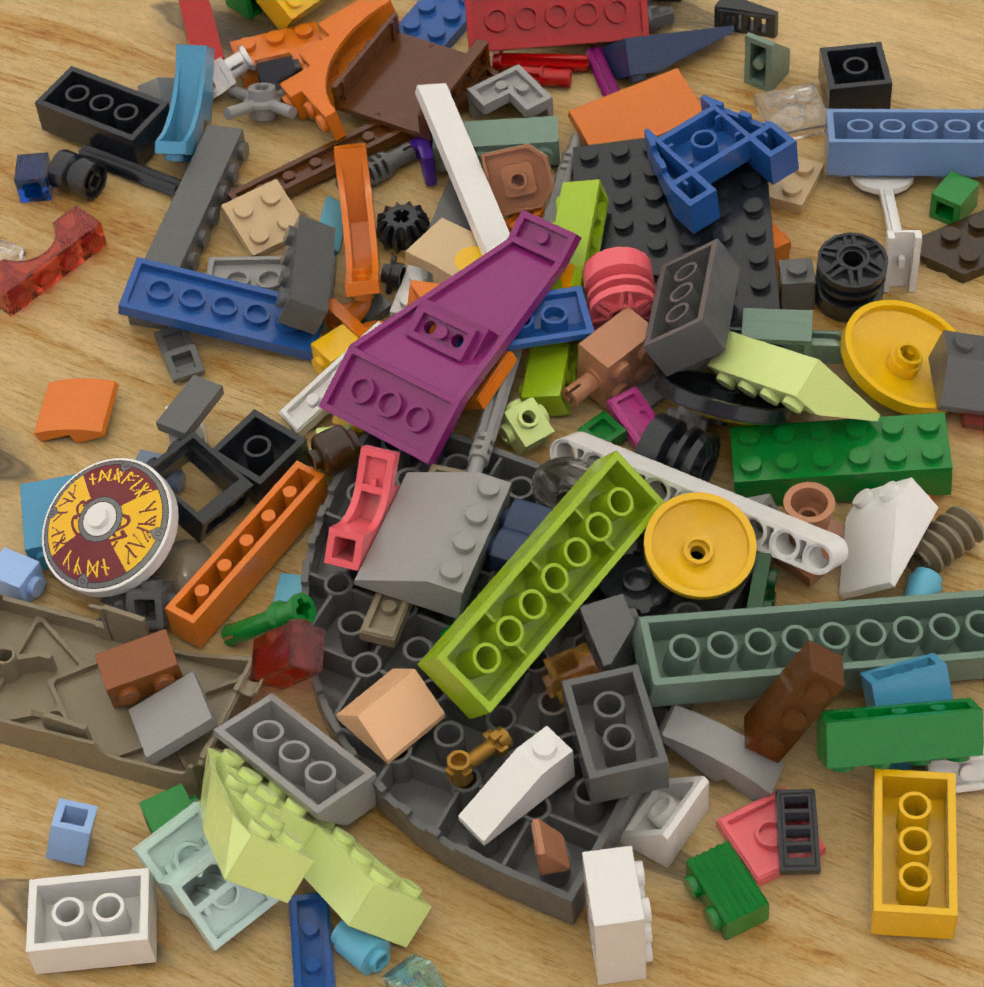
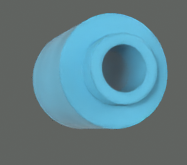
(360, 948)

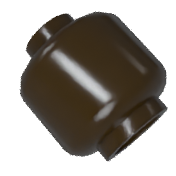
(334, 450)

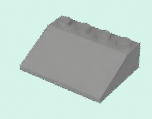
(435, 539)

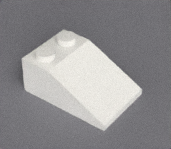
(883, 535)

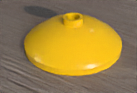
(703, 525)

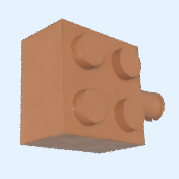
(611, 360)

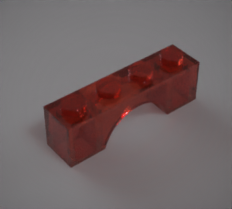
(75, 241)

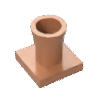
(814, 505)

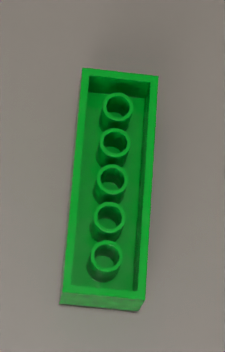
(842, 455)

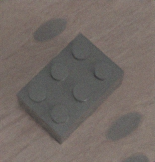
(615, 734)

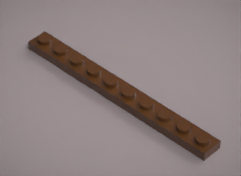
(321, 162)

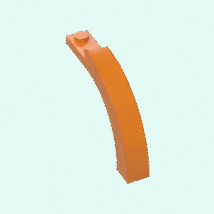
(358, 222)

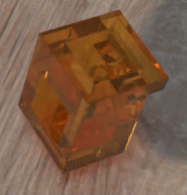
(567, 665)

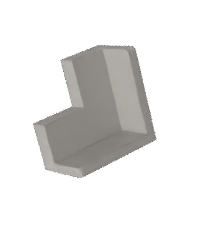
(511, 87)

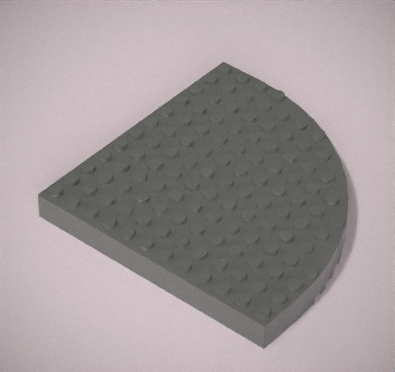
(414, 785)

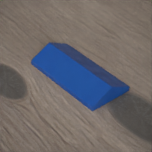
(557, 319)

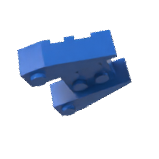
(709, 148)

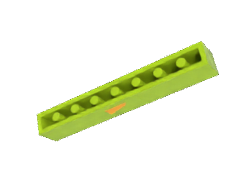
(554, 366)

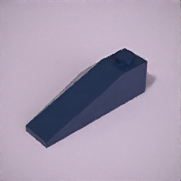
(648, 54)

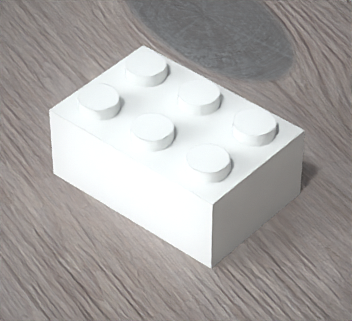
(617, 914)
(92, 921)

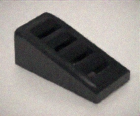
(740, 13)
(797, 806)

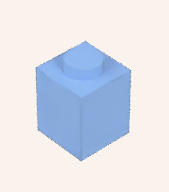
(20, 576)
(71, 832)

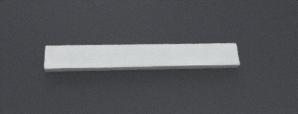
(462, 166)

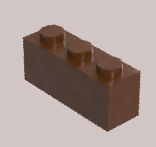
(793, 701)

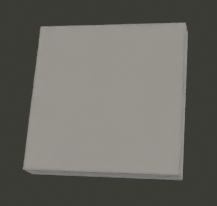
(172, 718)

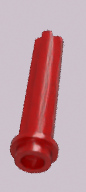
(504, 61)

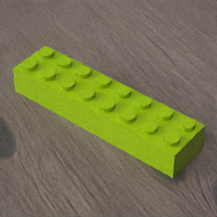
(541, 586)

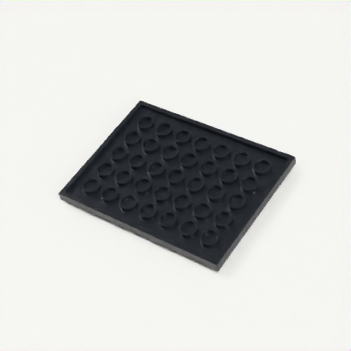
(643, 219)

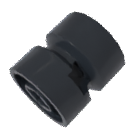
(77, 174)

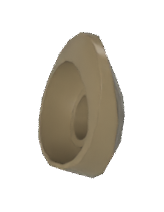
(183, 562)

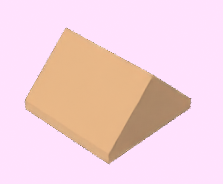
(392, 713)

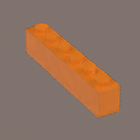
(247, 555)

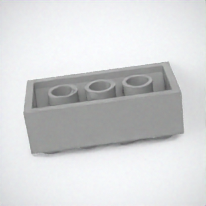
(301, 760)

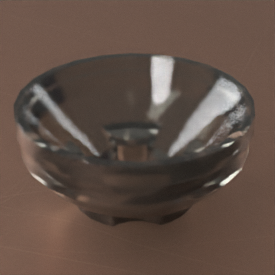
(556, 477)

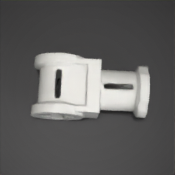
(230, 68)

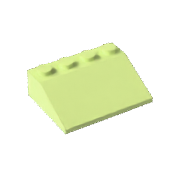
(787, 378)

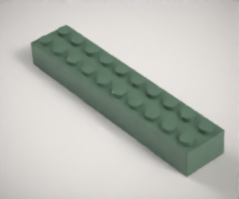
(744, 650)

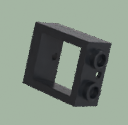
(222, 508)

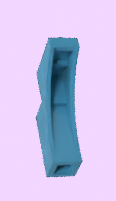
(189, 104)

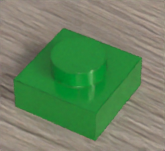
(605, 428)

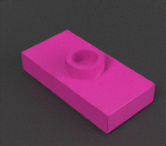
(631, 412)

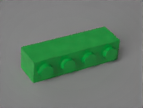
(900, 734)

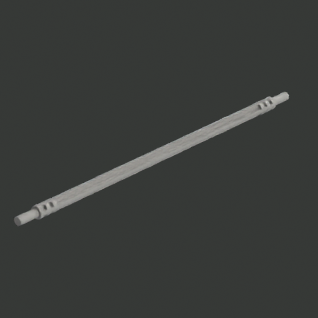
(493, 413)

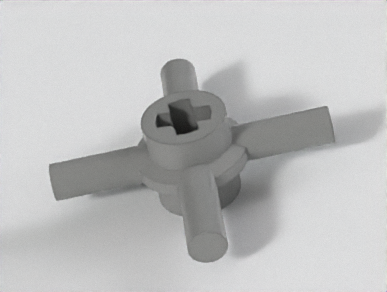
(260, 101)

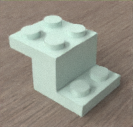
(193, 882)

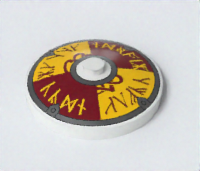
(110, 527)

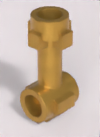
(461, 763)

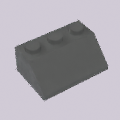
(958, 372)

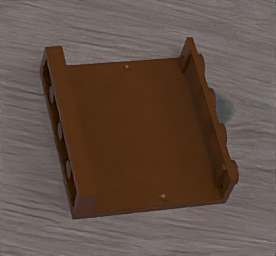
(391, 65)

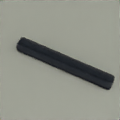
(132, 170)

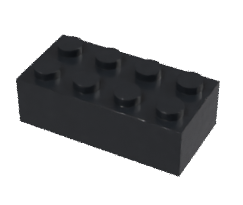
(102, 114)

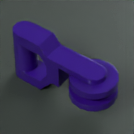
(424, 152)

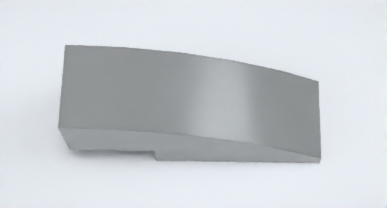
(719, 752)

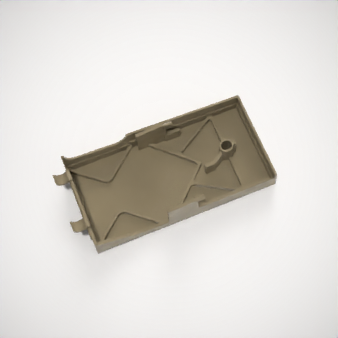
(60, 707)

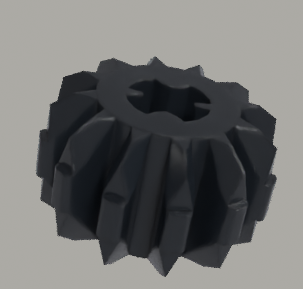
(401, 226)

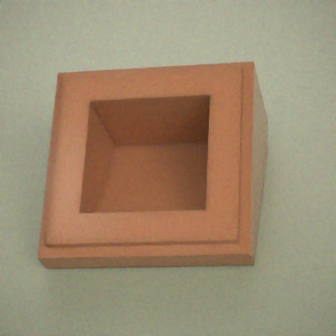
(549, 848)

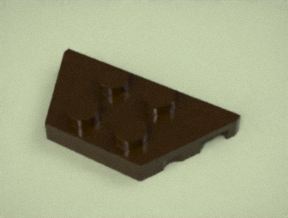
(957, 248)

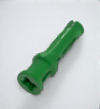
(276, 615)

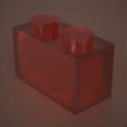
(288, 654)

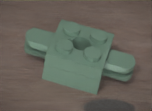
(791, 331)

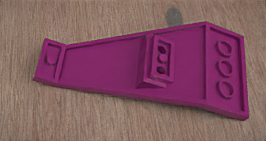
(416, 383)

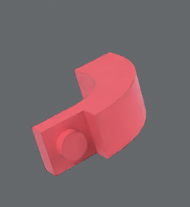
(372, 497)

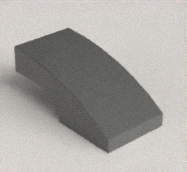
(179, 353)

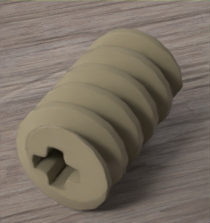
(946, 539)

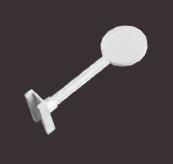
(901, 245)

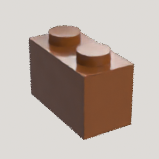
(138, 668)

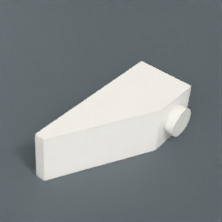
(519, 785)

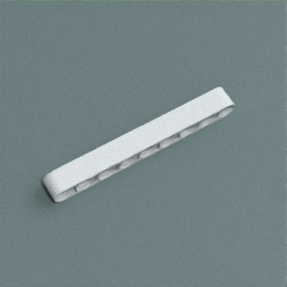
(775, 524)

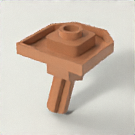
(518, 177)

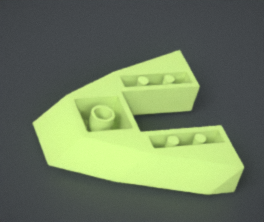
(274, 843)

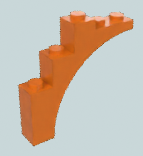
(325, 61)

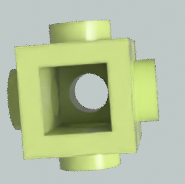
(525, 425)

